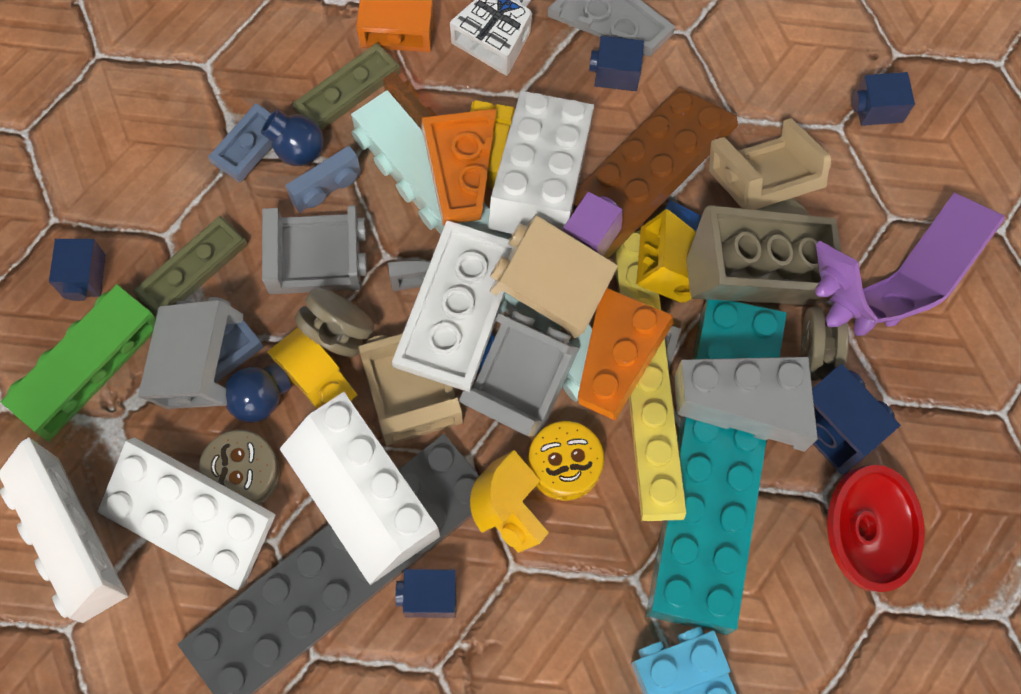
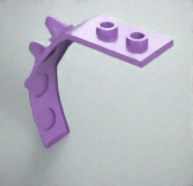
(921, 281)

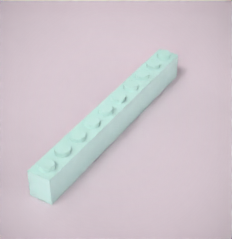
(402, 153)

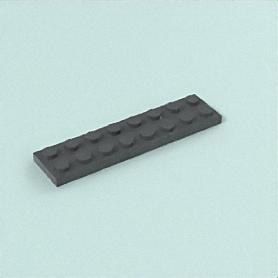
(317, 587)

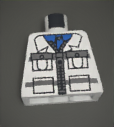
(493, 31)

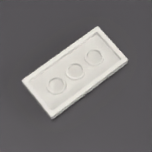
(454, 308)
(186, 513)

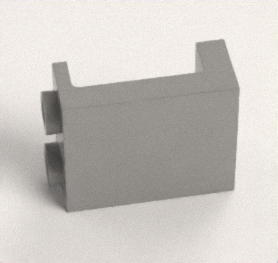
(312, 252)
(186, 354)
(522, 374)

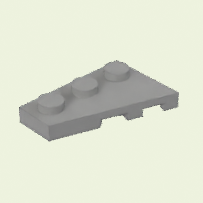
(615, 19)

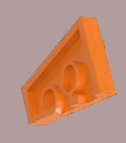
(459, 161)
(619, 351)

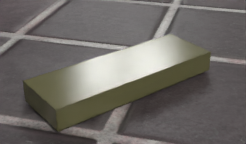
(347, 86)
(191, 266)

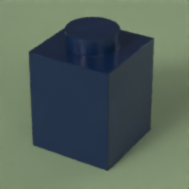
(617, 63)
(883, 98)
(77, 268)
(427, 593)

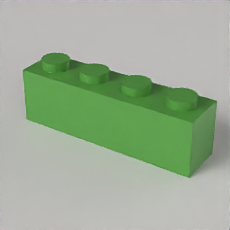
(80, 363)

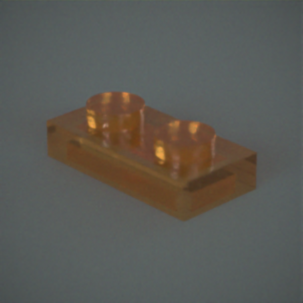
(407, 97)

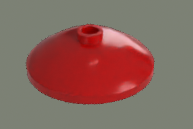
(876, 528)

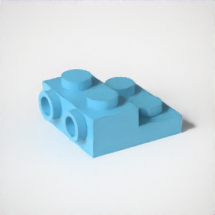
(686, 668)

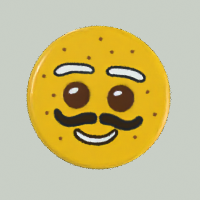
(566, 460)

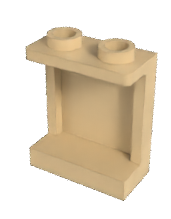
(771, 169)
(553, 275)
(404, 401)

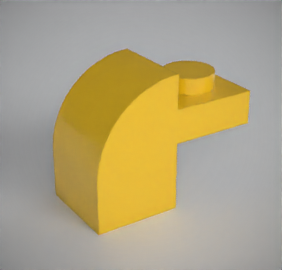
(310, 368)
(498, 502)

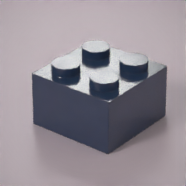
(849, 419)

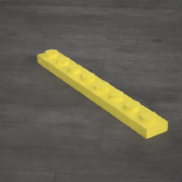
(652, 411)

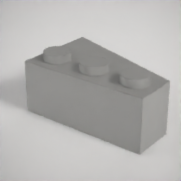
(750, 395)

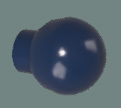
(293, 137)
(255, 392)

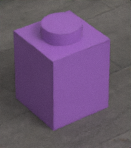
(595, 222)

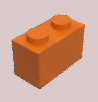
(396, 24)

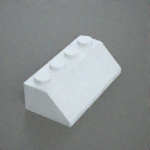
(358, 488)
(60, 533)

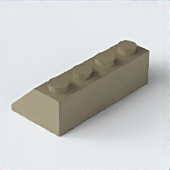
(758, 256)

